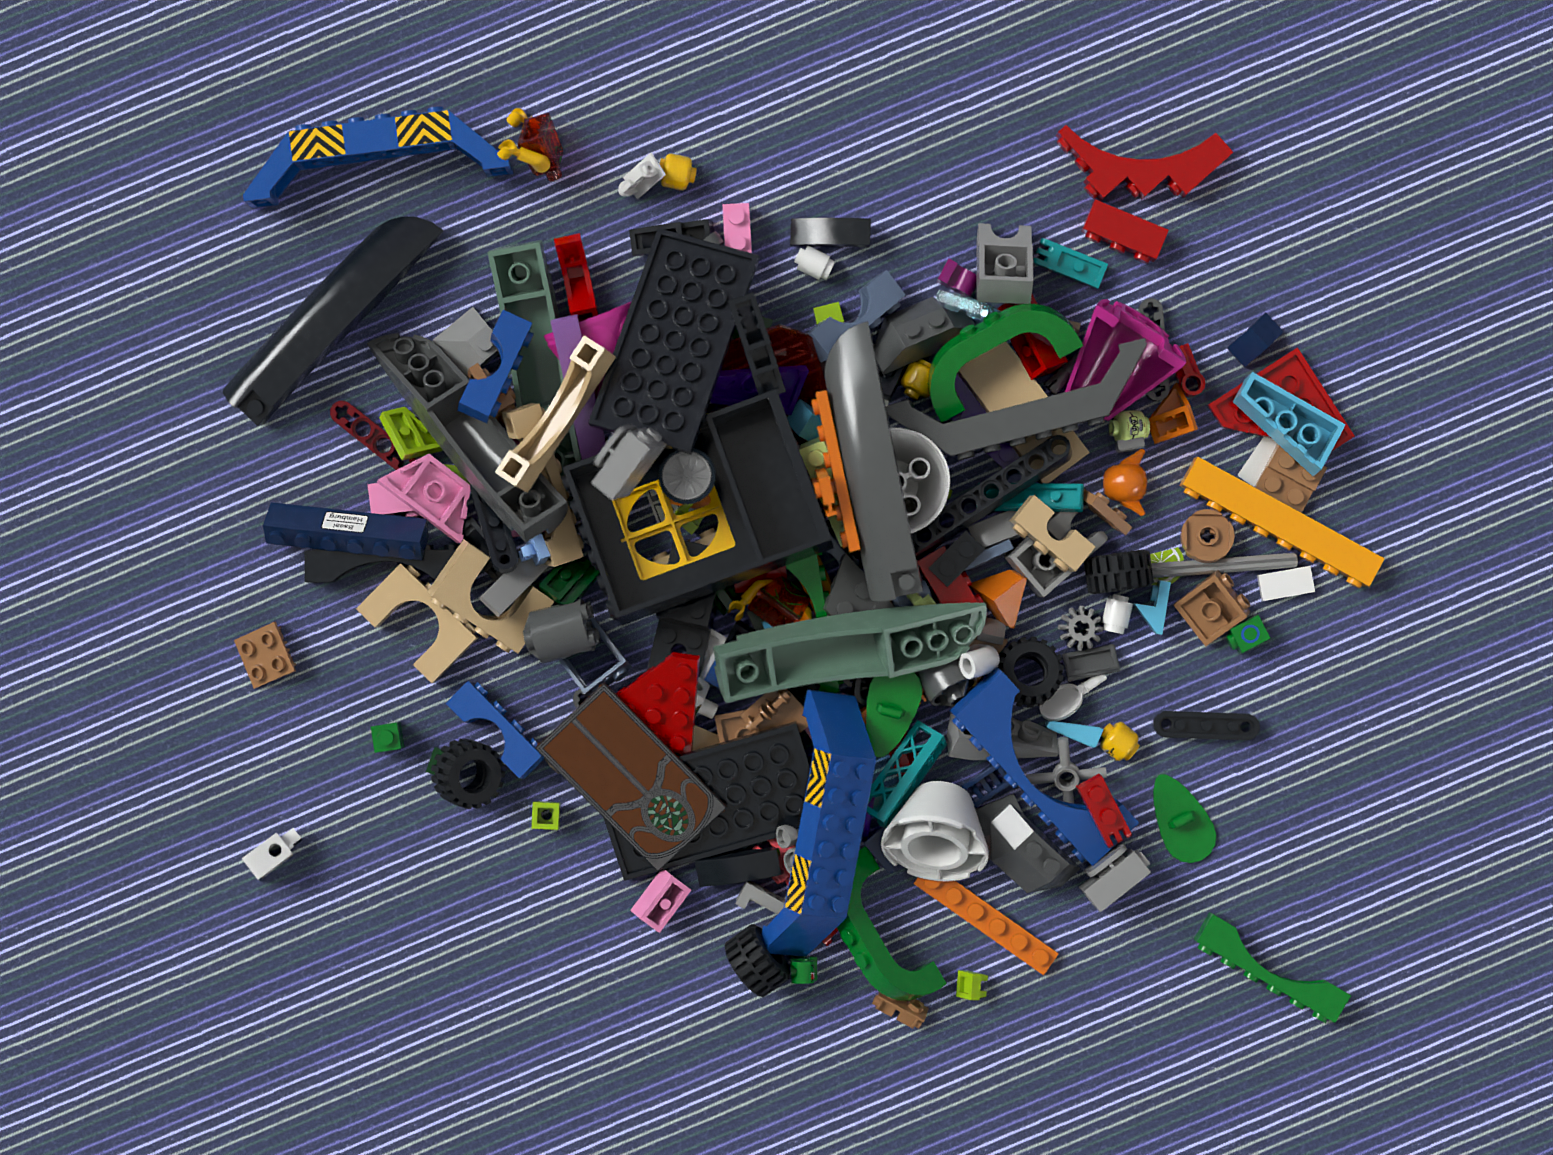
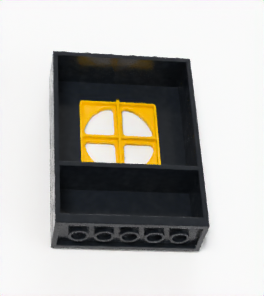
(761, 506)

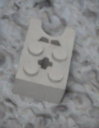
(1004, 266)
(1025, 557)

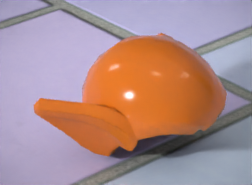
(1127, 482)

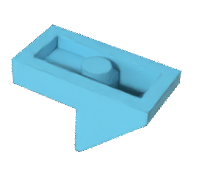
(1156, 614)

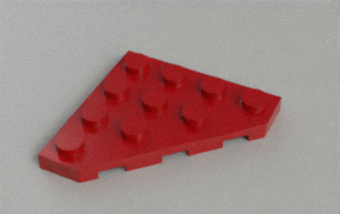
(1293, 376)
(667, 699)

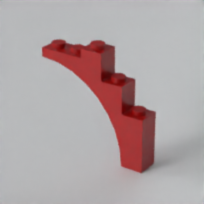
(1143, 175)

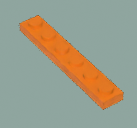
(833, 460)
(990, 922)

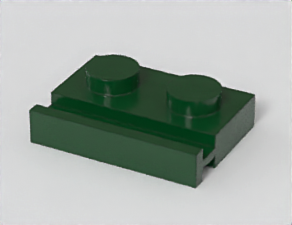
(569, 581)

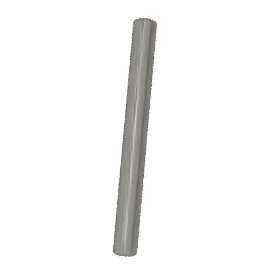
(1225, 565)

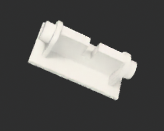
(641, 177)

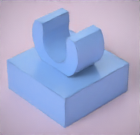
(535, 549)

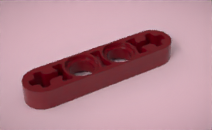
(372, 438)

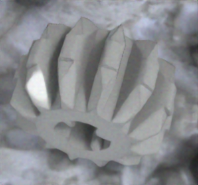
(1078, 636)

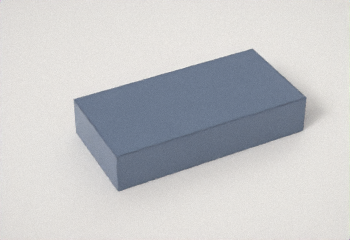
(991, 554)

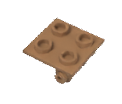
(265, 655)
(774, 710)

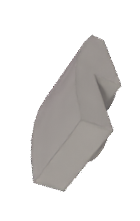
(994, 530)

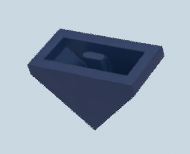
(1255, 340)
(873, 843)

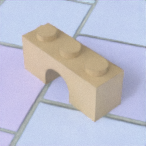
(1032, 522)

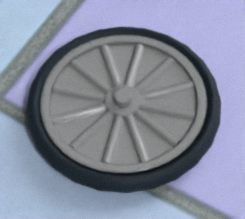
(686, 476)

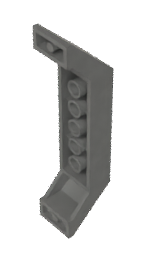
(1026, 419)

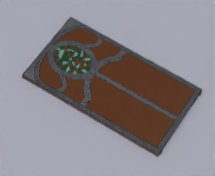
(631, 777)

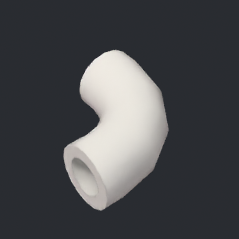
(978, 661)

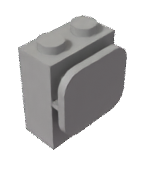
(626, 460)
(1114, 875)

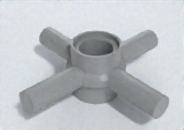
(1065, 765)

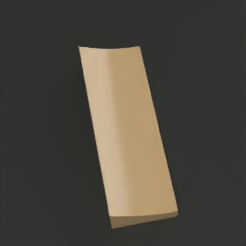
(1001, 382)

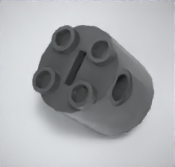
(561, 631)
(945, 684)

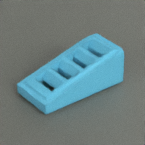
(1081, 733)

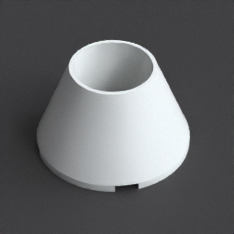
(937, 834)

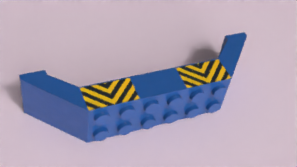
(369, 141)
(828, 826)

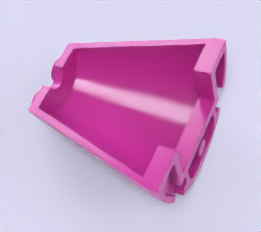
(1115, 326)

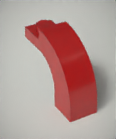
(576, 276)

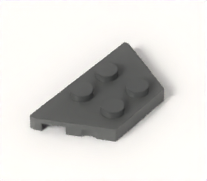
(850, 591)

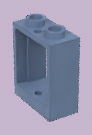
(616, 673)

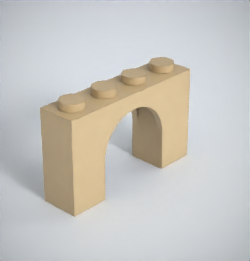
(404, 587)
(453, 590)

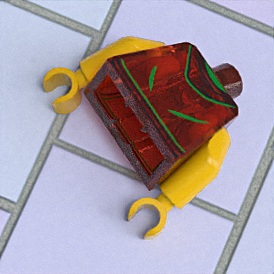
(537, 144)
(775, 601)

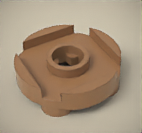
(1217, 525)

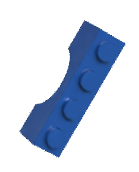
(482, 395)
(519, 752)

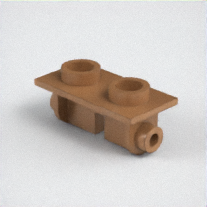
(911, 1012)

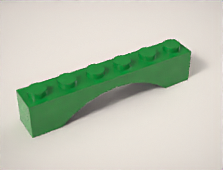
(811, 577)
(1319, 995)

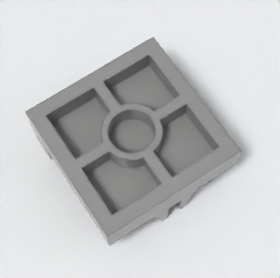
(761, 896)

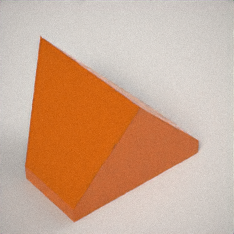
(1172, 417)
(1002, 595)

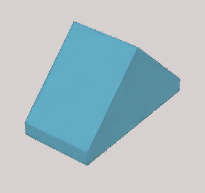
(804, 421)

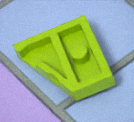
(408, 434)

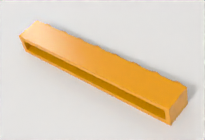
(1281, 522)

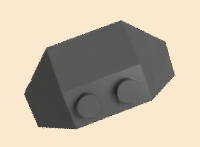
(916, 333)
(1027, 852)

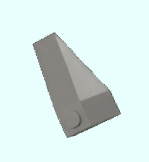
(1027, 738)

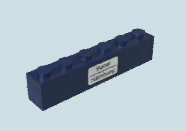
(346, 531)

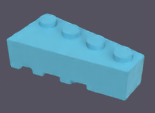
(1291, 422)

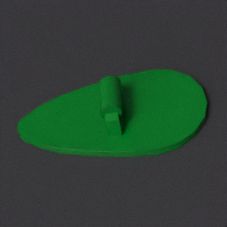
(891, 710)
(1182, 821)

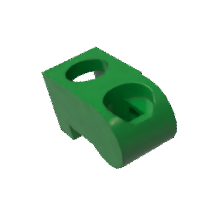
(803, 969)

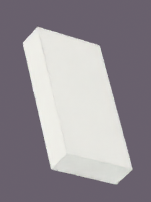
(1286, 583)

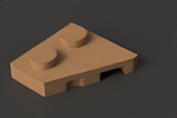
(1099, 505)

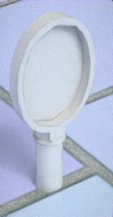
(1068, 699)

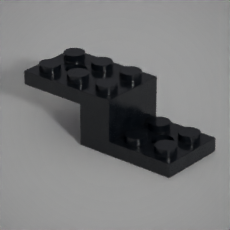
(685, 623)

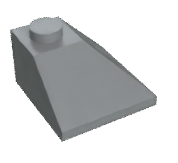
(467, 341)

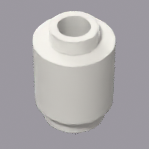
(814, 263)
(1117, 614)

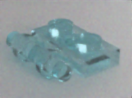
(966, 304)

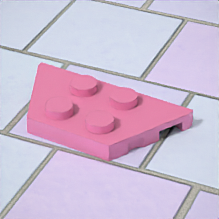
(432, 493)

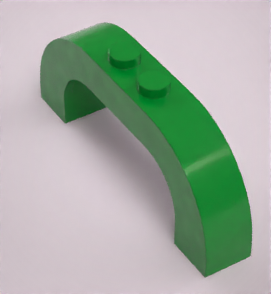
(985, 336)
(872, 953)

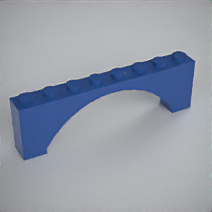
(987, 717)

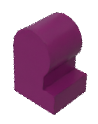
(958, 278)

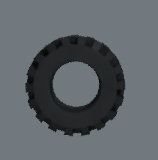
(1118, 571)
(1045, 657)
(486, 779)
(754, 964)

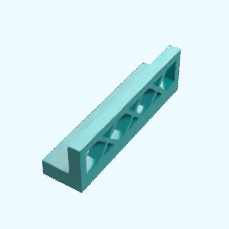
(914, 773)

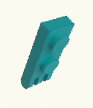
(1071, 263)

